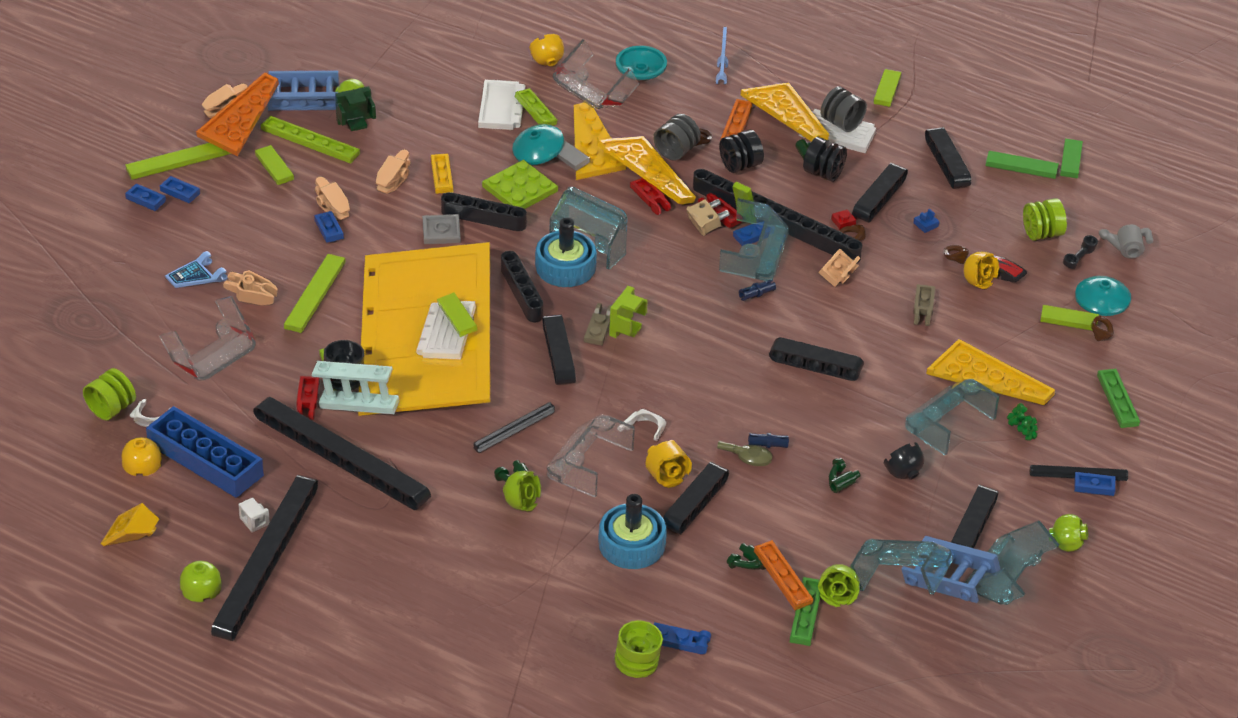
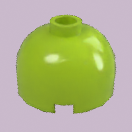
(522, 490)
(200, 581)
(839, 585)

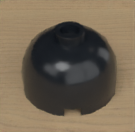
(905, 462)

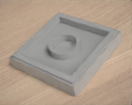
(441, 229)

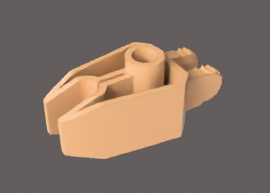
(220, 98)
(393, 172)
(331, 198)
(251, 288)

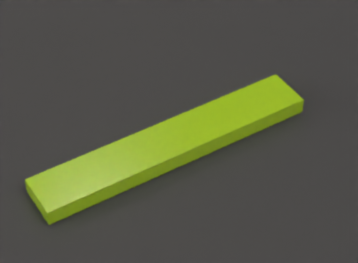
(310, 139)
(174, 160)
(314, 293)

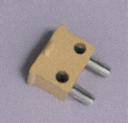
(704, 216)

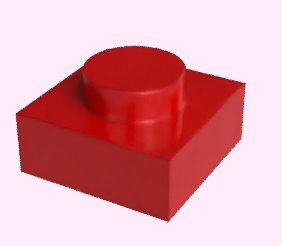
(843, 219)

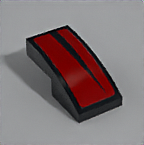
(1009, 270)

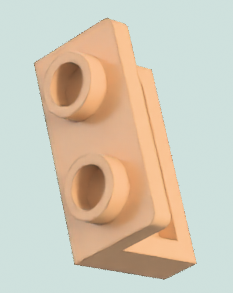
(837, 268)

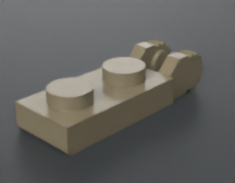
(924, 303)
(598, 326)

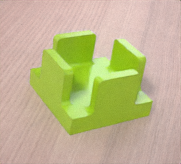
(622, 312)

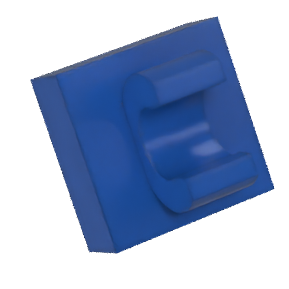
(926, 221)

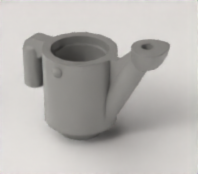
(1128, 239)

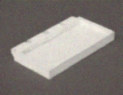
(499, 106)
(856, 140)
(439, 336)

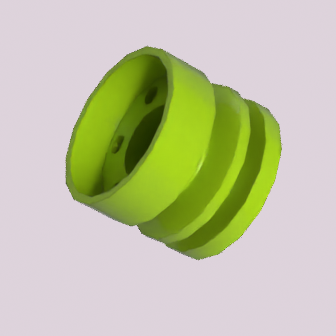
(1044, 219)
(109, 394)
(638, 649)

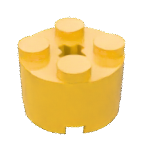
(668, 463)

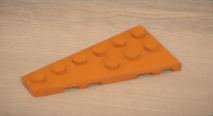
(235, 122)

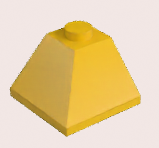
(131, 526)

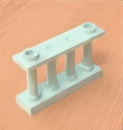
(355, 401)

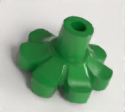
(1017, 415)
(1028, 428)

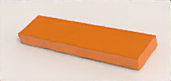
(737, 118)
(783, 575)

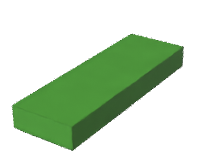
(1071, 158)

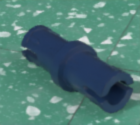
(757, 289)
(768, 440)

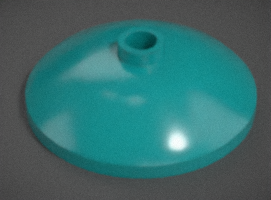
(642, 61)
(538, 144)
(1103, 295)

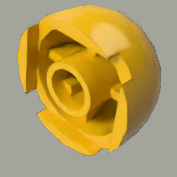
(547, 50)
(981, 269)
(141, 456)

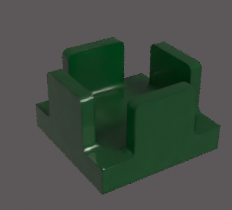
(354, 108)

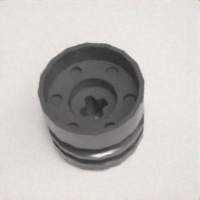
(843, 109)
(677, 137)

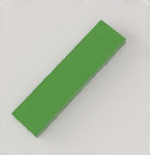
(1022, 164)
(1118, 398)
(805, 617)

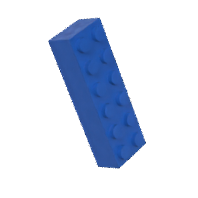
(205, 451)

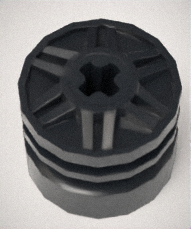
(741, 151)
(825, 159)
(344, 352)

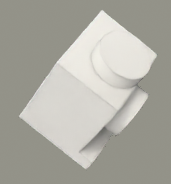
(253, 514)

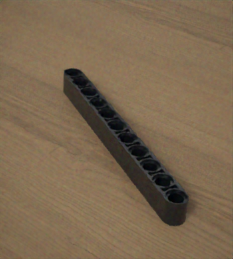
(799, 225)
(342, 453)
(264, 558)

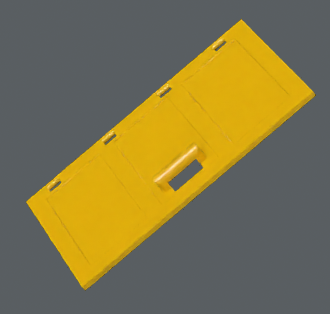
(401, 299)

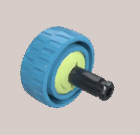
(565, 256)
(632, 534)

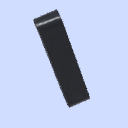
(948, 157)
(880, 192)
(484, 211)
(522, 286)
(559, 349)
(816, 359)
(695, 497)
(975, 517)

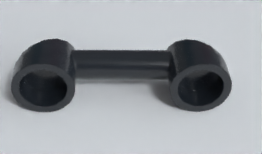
(1088, 246)

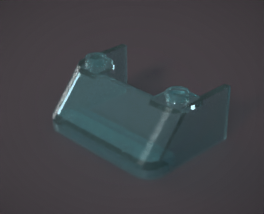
(595, 218)
(762, 259)
(925, 419)
(1014, 553)
(931, 556)

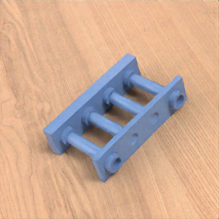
(304, 100)
(965, 558)

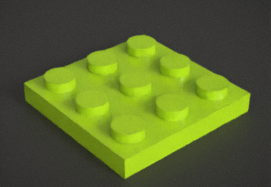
(520, 185)

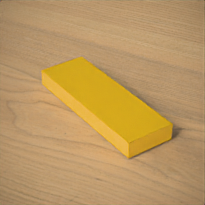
(441, 173)

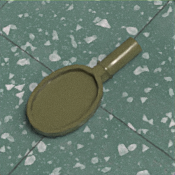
(749, 454)

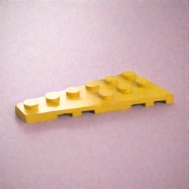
(787, 107)
(587, 133)
(647, 163)
(967, 362)

